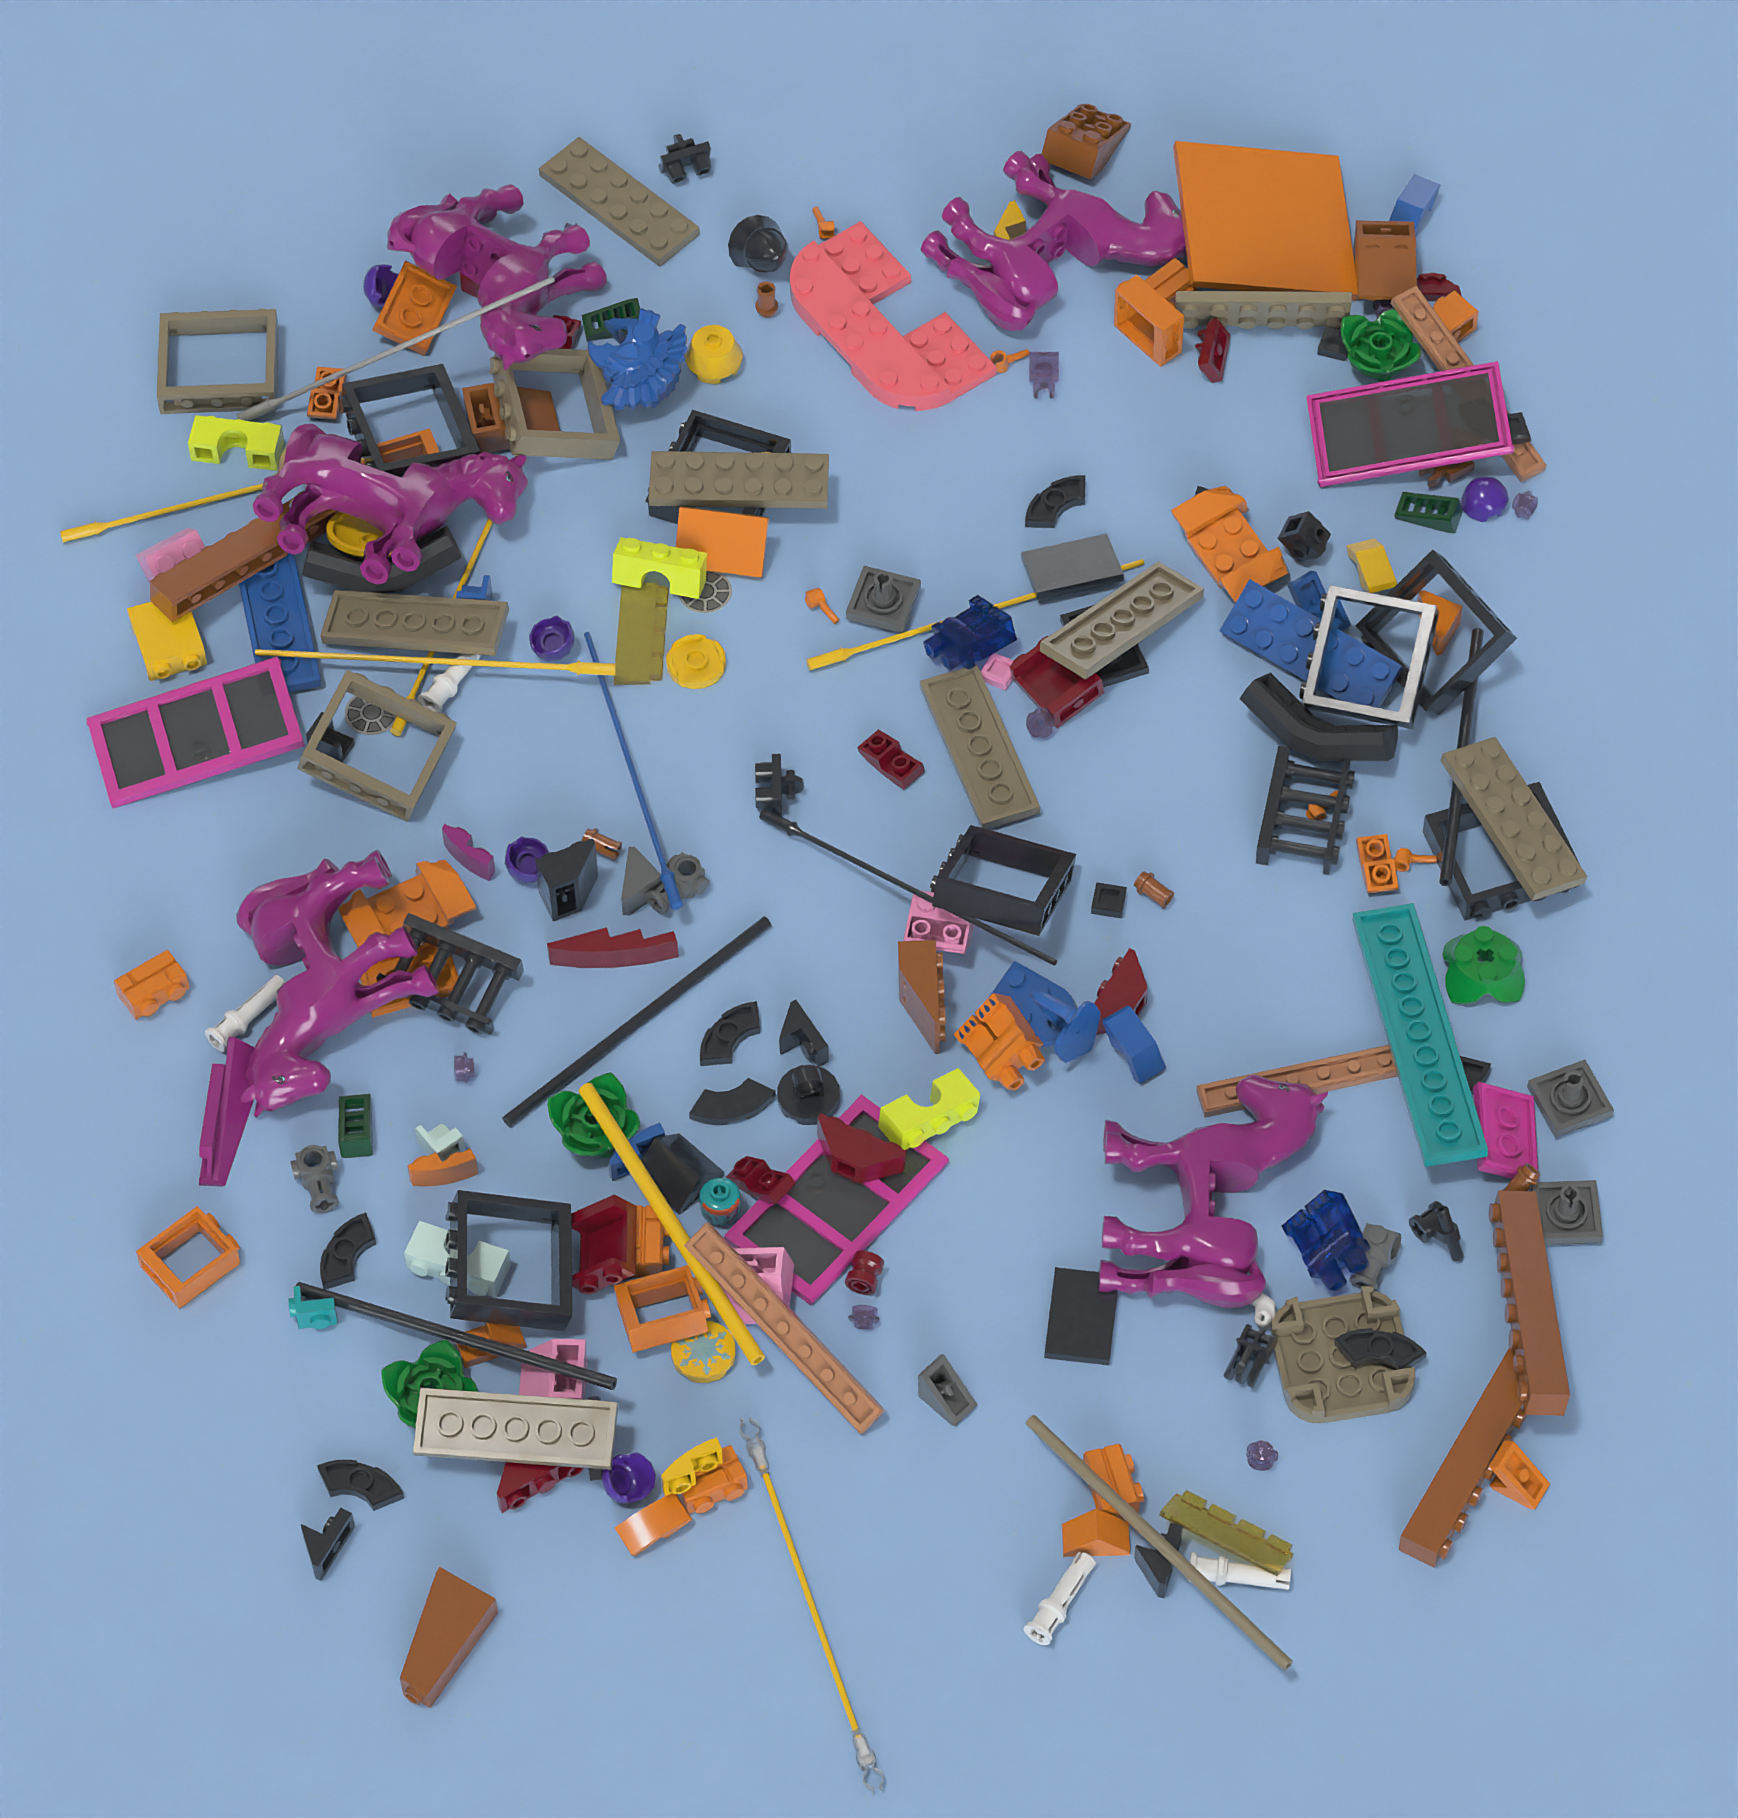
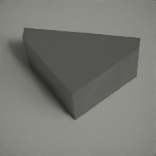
(638, 880)
(944, 1391)

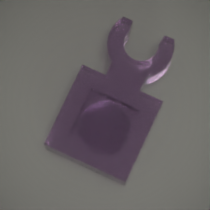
(1043, 371)

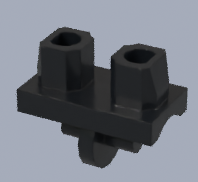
(683, 154)
(772, 773)

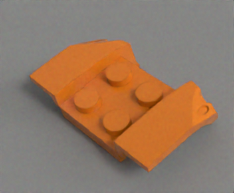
(1227, 541)
(433, 895)

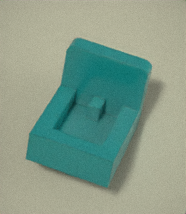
(312, 1313)

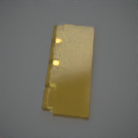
(641, 634)
(1219, 1528)

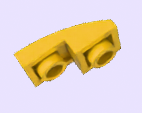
(681, 1473)

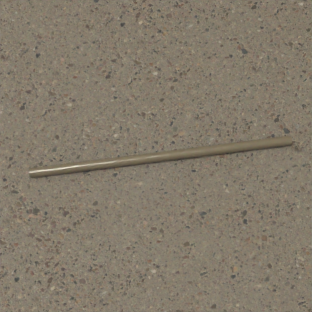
(1159, 1543)

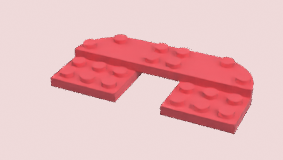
(835, 296)

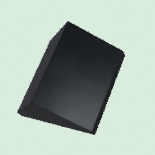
(679, 1170)

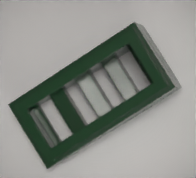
(619, 310)
(1439, 521)
(356, 1143)

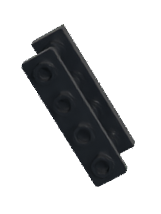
(1280, 793)
(475, 955)

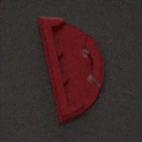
(1435, 286)

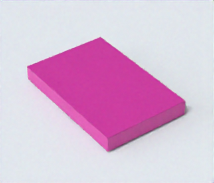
(1508, 1129)

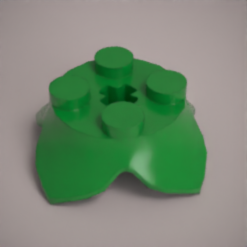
(1379, 346)
(1498, 974)
(575, 1120)
(436, 1368)

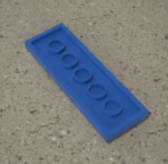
(280, 622)
(1285, 637)

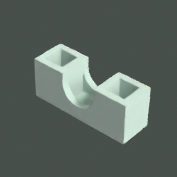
(485, 1265)

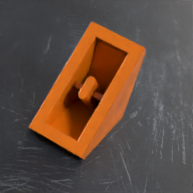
(1448, 619)
(1096, 1535)

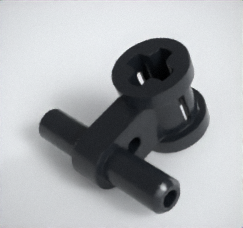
(1438, 1223)

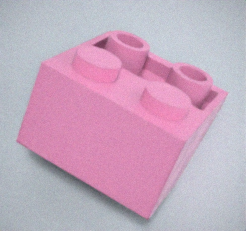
(169, 552)
(937, 924)
(774, 1267)
(549, 1384)

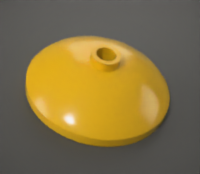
(351, 534)

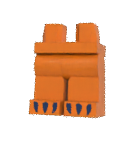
(1001, 1041)

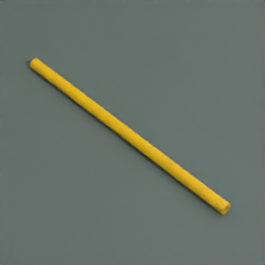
(670, 1223)

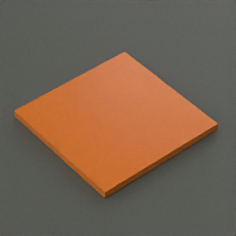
(1264, 219)

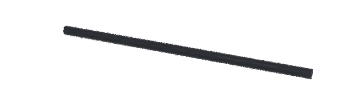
(1456, 796)
(636, 1021)
(460, 1337)

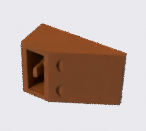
(1084, 140)
(1384, 258)
(484, 417)
(923, 988)

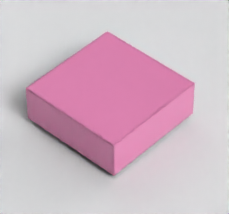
(997, 671)

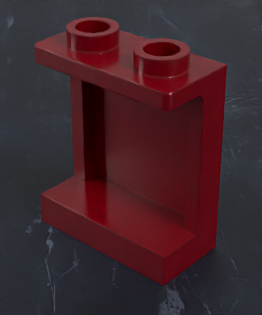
(1054, 685)
(605, 1243)

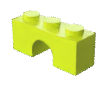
(215, 435)
(682, 567)
(910, 1124)

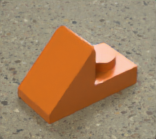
(501, 1333)
(1517, 1476)

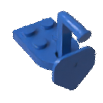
(1048, 1005)

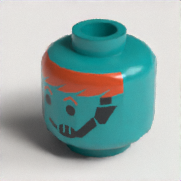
(720, 1201)

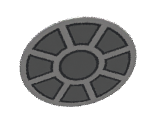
(714, 595)
(367, 718)

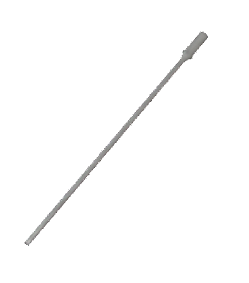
(272, 404)

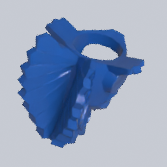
(643, 364)

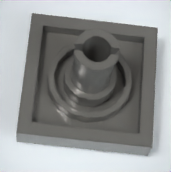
(883, 599)
(1570, 1098)
(1569, 1212)

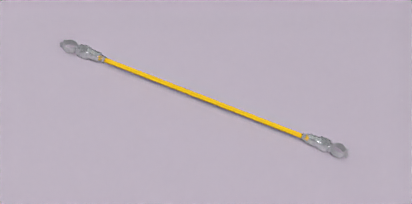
(864, 1754)

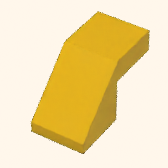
(1011, 223)
(1372, 565)

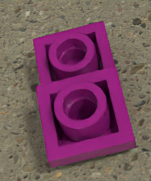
(460, 846)

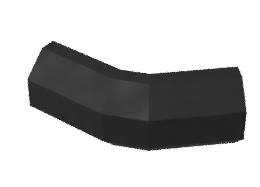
(337, 568)
(1312, 735)

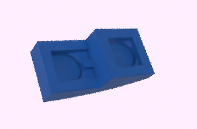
(640, 1143)

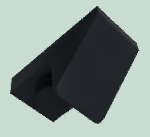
(801, 1031)
(326, 1546)
(1154, 1565)

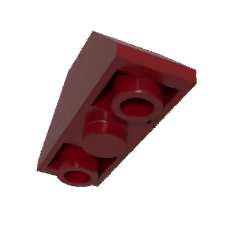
(1123, 988)
(857, 1152)
(524, 1480)

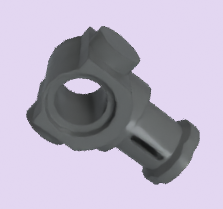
(687, 885)
(317, 1178)
(1382, 1253)

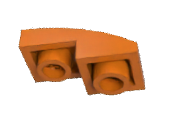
(324, 399)
(1376, 863)
(434, 1172)
(652, 1523)

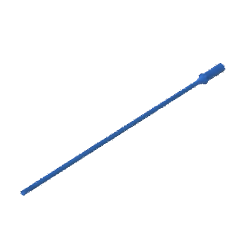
(666, 876)

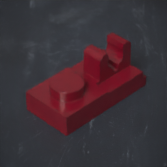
(1213, 350)

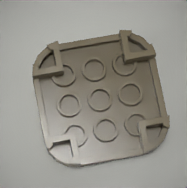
(1314, 1373)

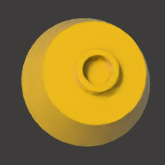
(713, 354)

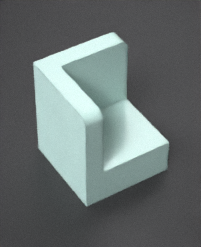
(440, 1141)

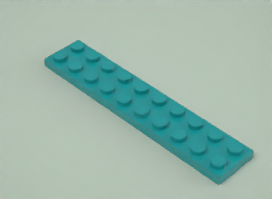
(1419, 1035)

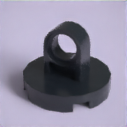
(807, 1093)

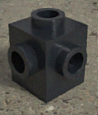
(1304, 536)

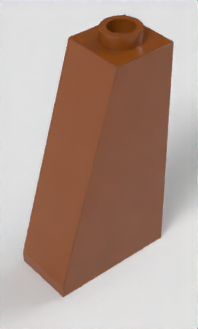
(446, 1633)

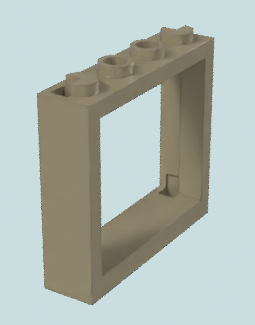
(216, 397)
(564, 444)
(358, 783)

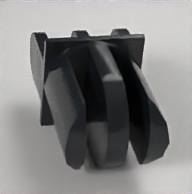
(1250, 1357)

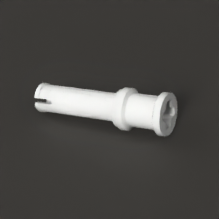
(445, 684)
(237, 1021)
(1222, 1571)
(1053, 1609)

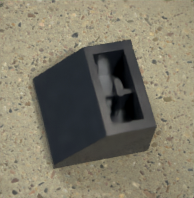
(567, 878)

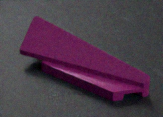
(224, 1114)

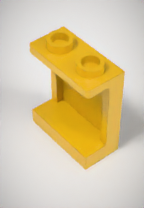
(165, 644)

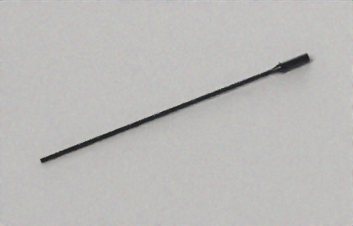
(792, 828)

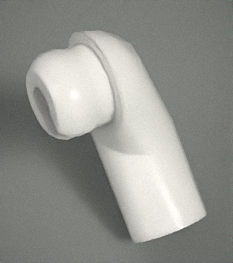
(1264, 1311)

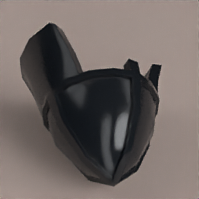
(758, 244)

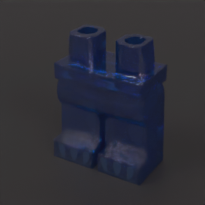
(970, 635)
(1328, 1239)

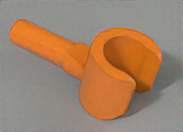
(826, 228)
(1004, 360)
(816, 598)
(1317, 811)
(1405, 857)

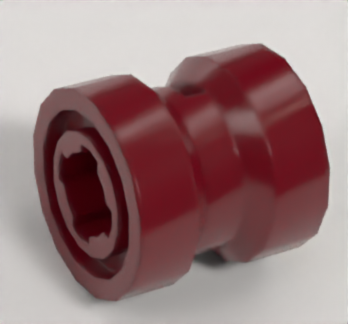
(864, 1274)

